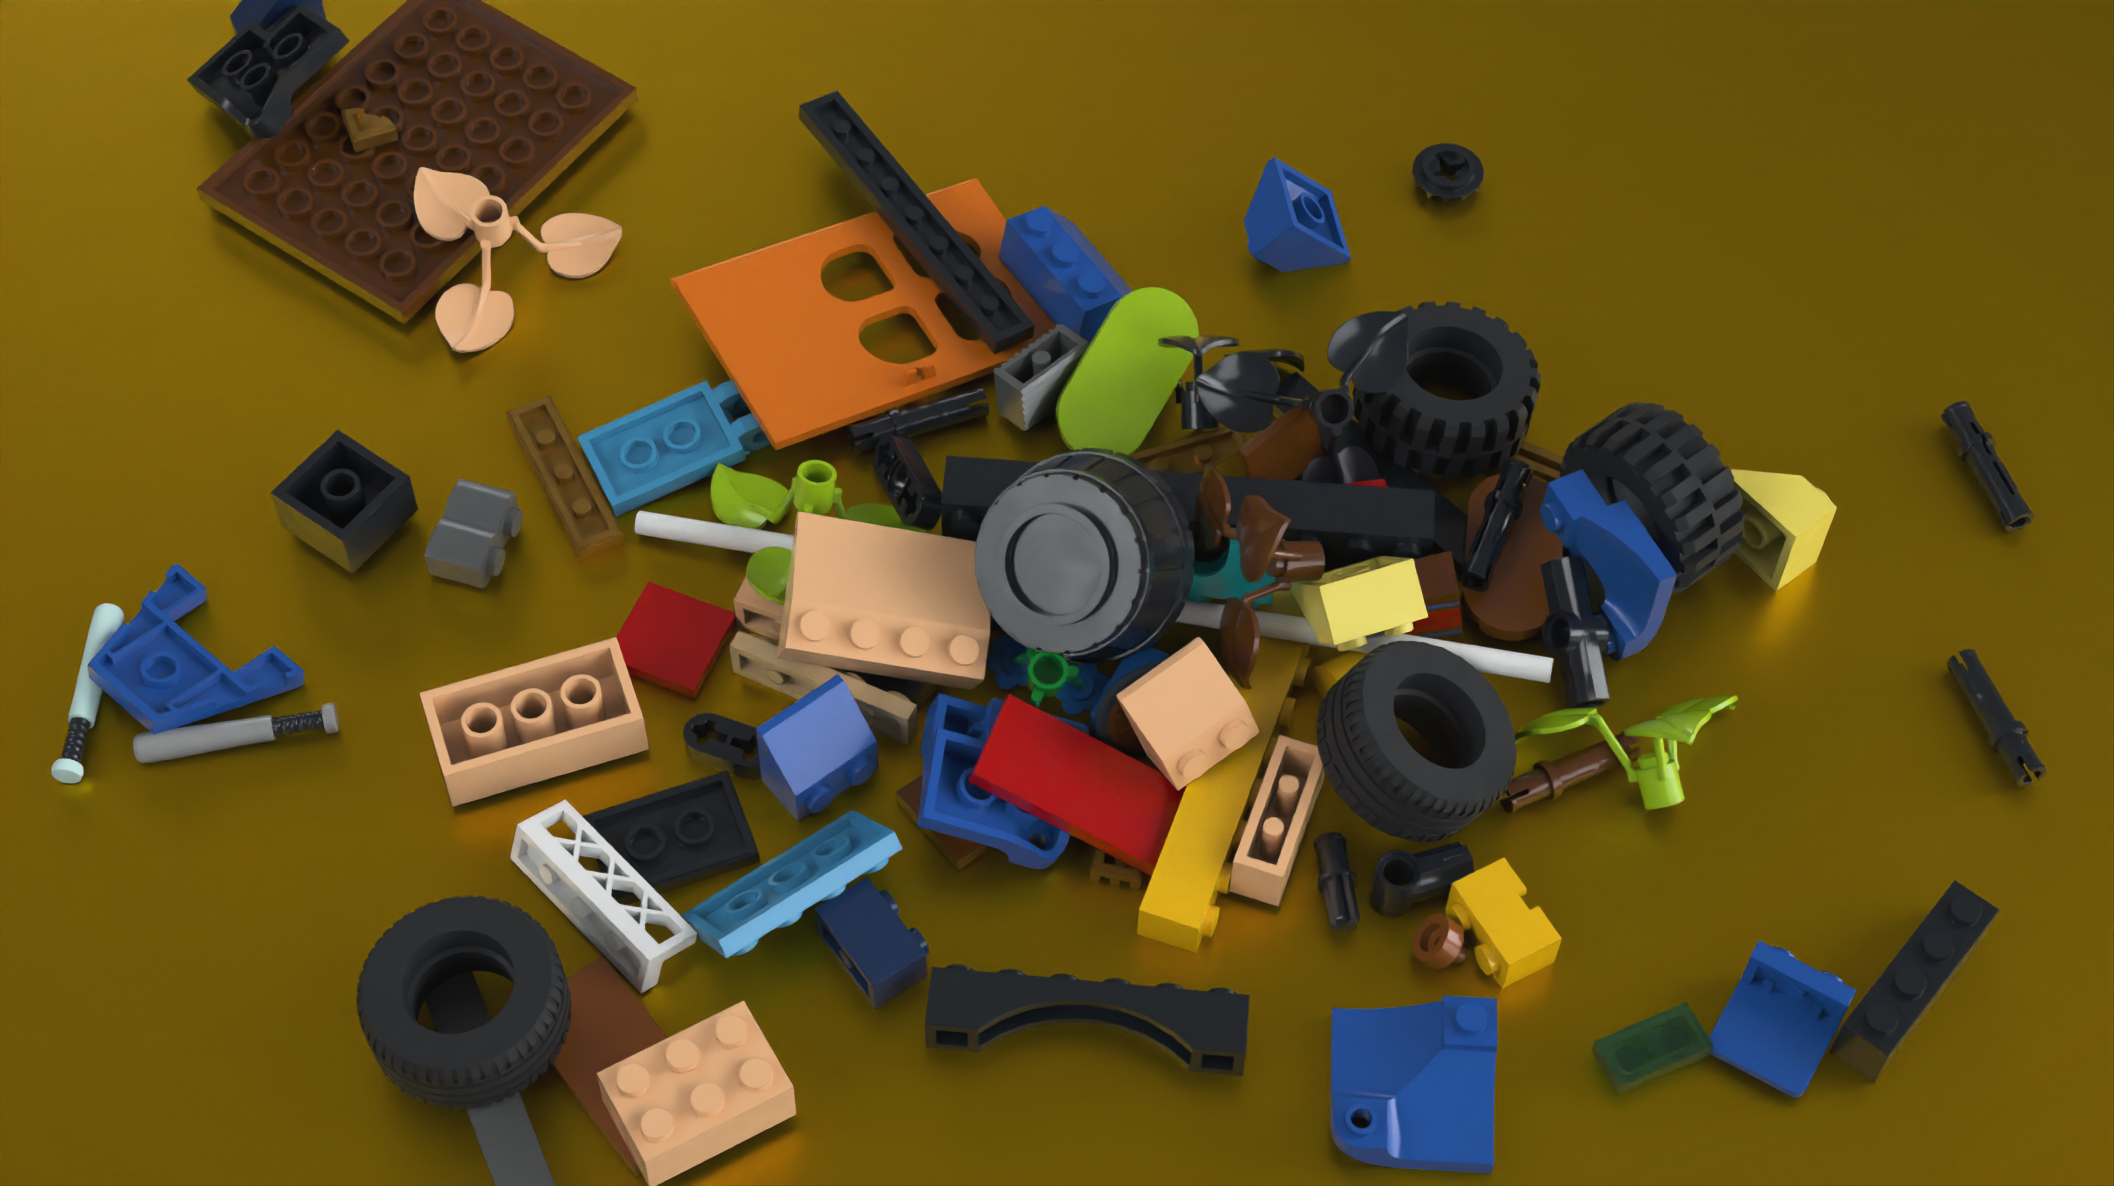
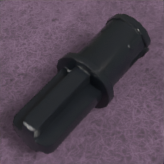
(1337, 881)

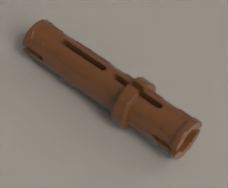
(1551, 778)

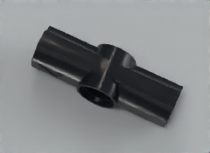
(1575, 633)

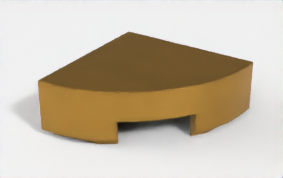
(368, 129)

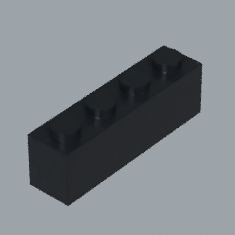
(1913, 981)

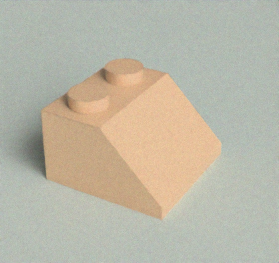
(1187, 714)

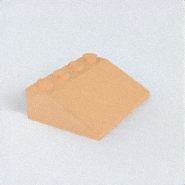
(884, 603)

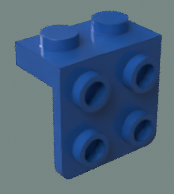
(1780, 1019)

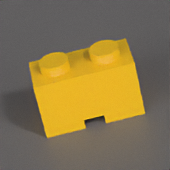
(1501, 928)

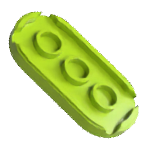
(1126, 373)

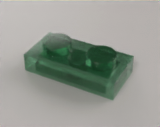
(1652, 1048)

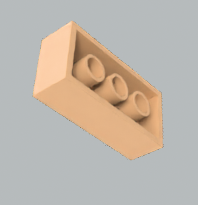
(534, 721)

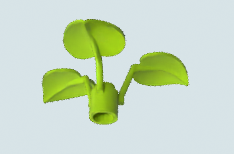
(754, 499)
(1657, 770)

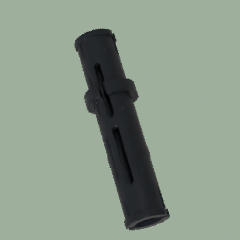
(918, 419)
(1978, 450)
(1501, 510)
(2004, 732)

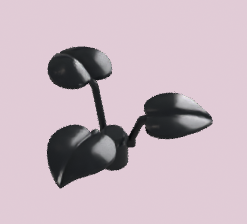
(1367, 348)
(1192, 410)

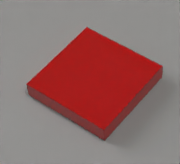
(674, 639)

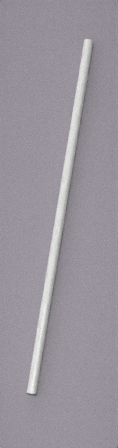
(1194, 613)

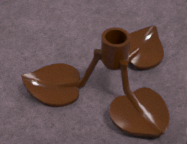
(1261, 550)

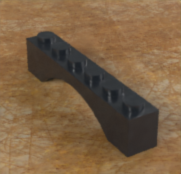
(1194, 1026)

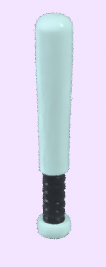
(87, 695)

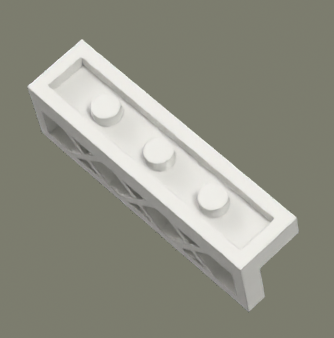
(590, 906)

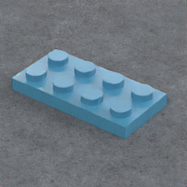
(791, 883)

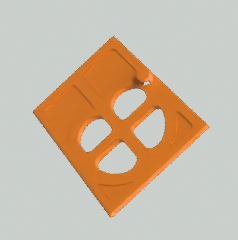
(799, 347)

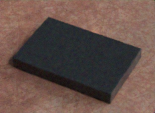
(679, 834)

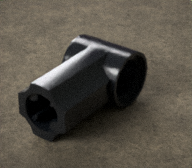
(1421, 876)

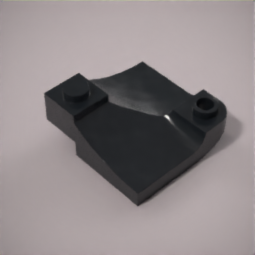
(263, 68)

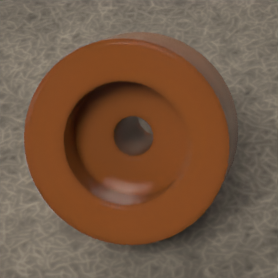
(1439, 942)

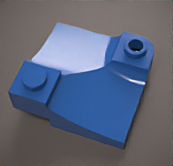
(1621, 561)
(953, 806)
(1417, 1083)

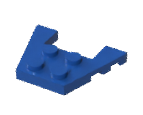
(172, 678)

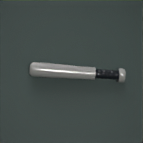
(229, 734)

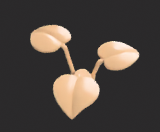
(456, 201)

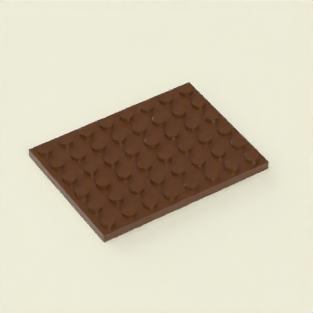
(465, 98)

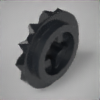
(1453, 160)

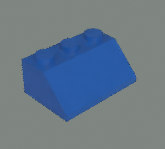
(1061, 270)

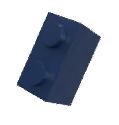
(872, 942)

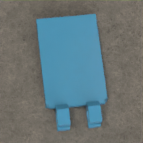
(670, 444)

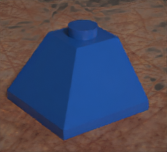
(1294, 221)

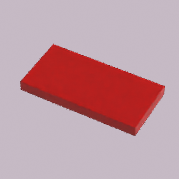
(1077, 784)

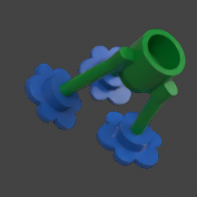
(1046, 675)

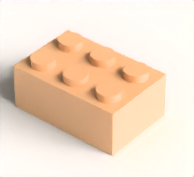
(697, 1093)

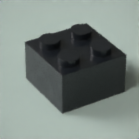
(344, 501)

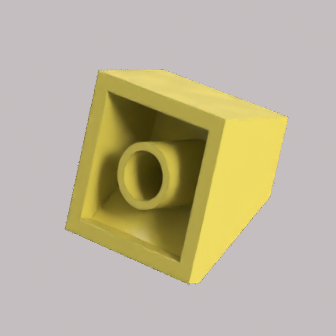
(1782, 524)
(1362, 601)

